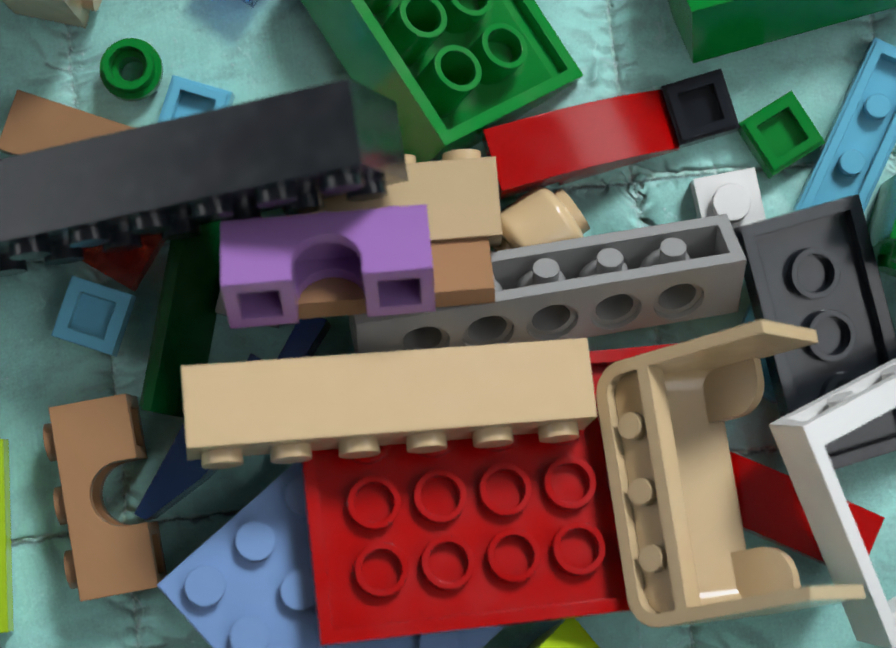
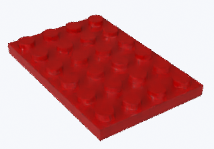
(464, 534)

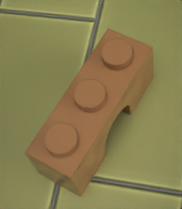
(88, 445)

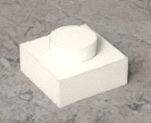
(730, 194)

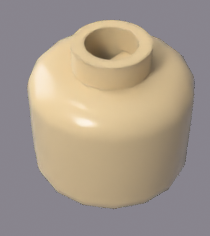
(541, 219)

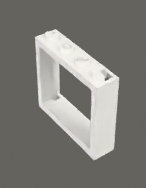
(801, 445)

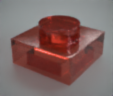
(128, 266)

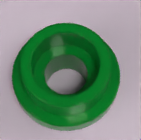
(121, 54)

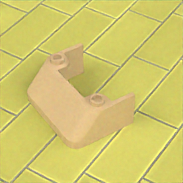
(677, 481)

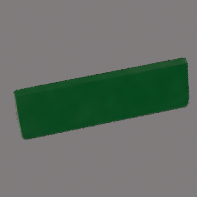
(183, 319)

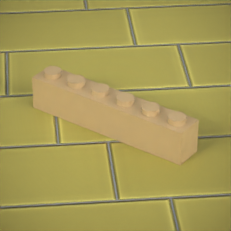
(387, 400)

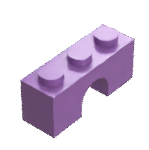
(276, 258)

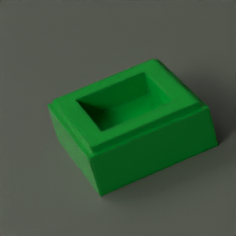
(780, 134)

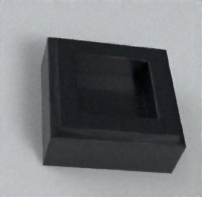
(700, 108)

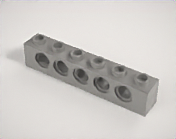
(582, 290)

